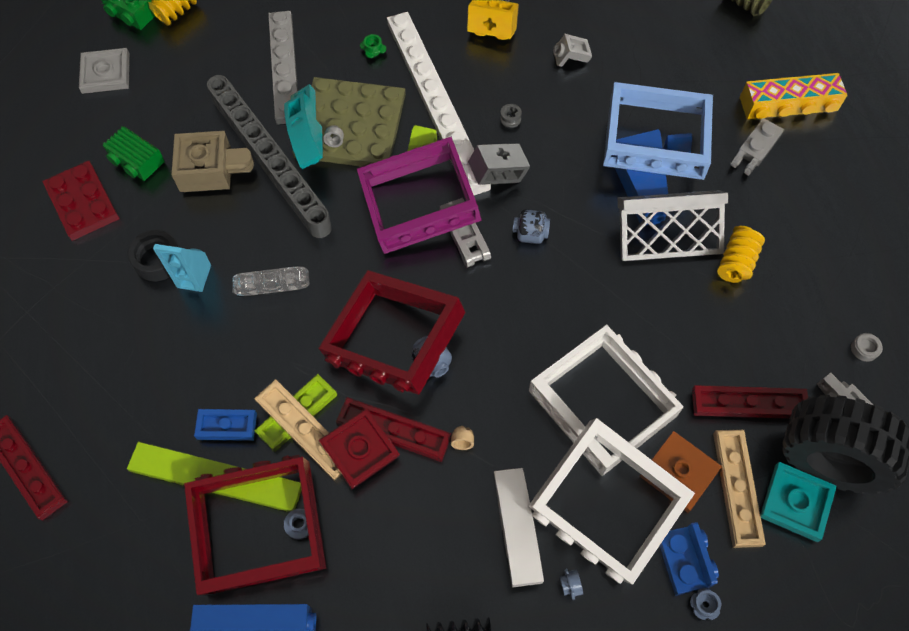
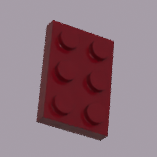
(80, 200)

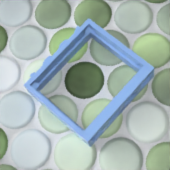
(655, 159)

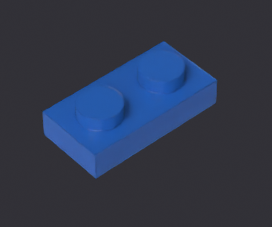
(225, 424)

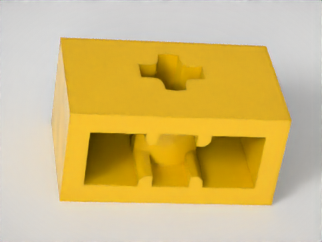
(492, 18)

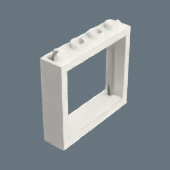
(632, 365)
(641, 463)

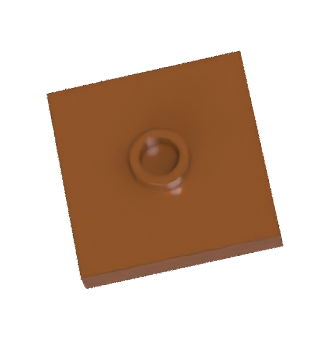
(686, 465)

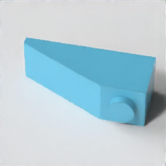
(185, 266)

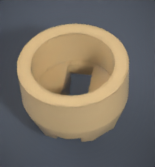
(462, 438)

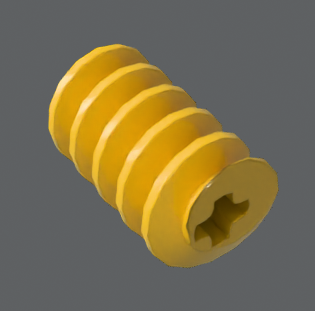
(166, 8)
(741, 254)

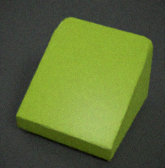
(421, 136)

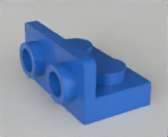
(688, 560)

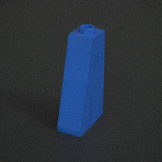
(643, 183)
(253, 617)

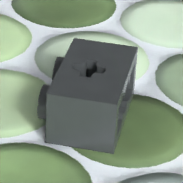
(498, 163)

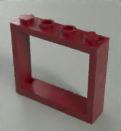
(374, 284)
(199, 531)

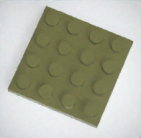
(365, 114)

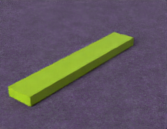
(184, 468)

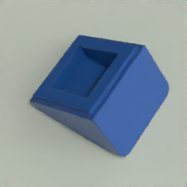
(679, 142)

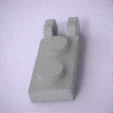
(758, 145)

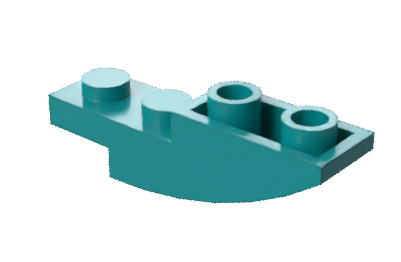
(303, 128)

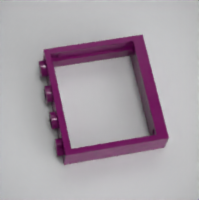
(428, 225)

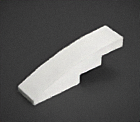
(518, 528)

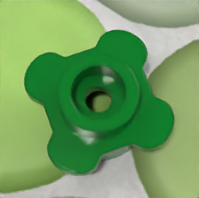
(372, 45)

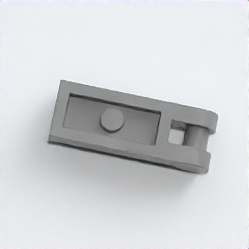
(468, 237)

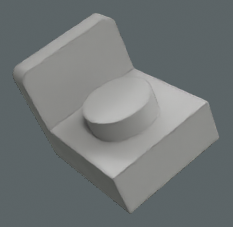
(572, 48)

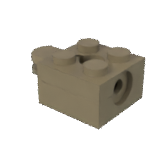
(214, 153)

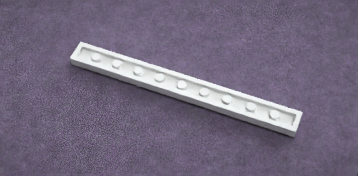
(433, 92)

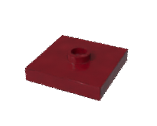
(359, 448)

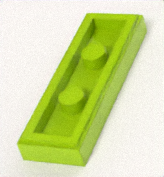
(312, 397)

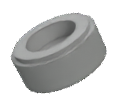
(866, 347)

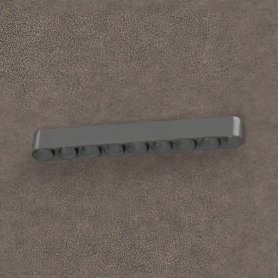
(270, 157)

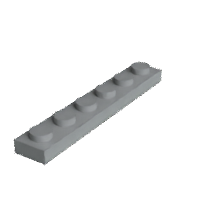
(282, 60)

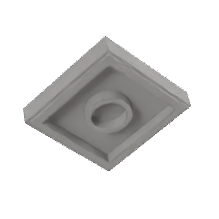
(104, 70)

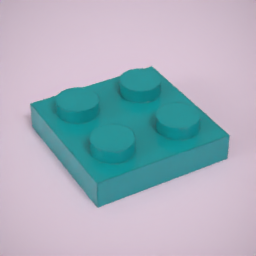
(798, 502)

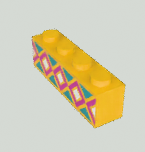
(793, 96)

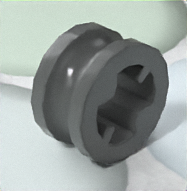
(510, 121)

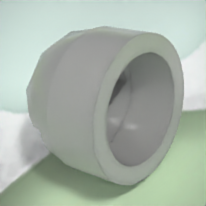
(337, 139)

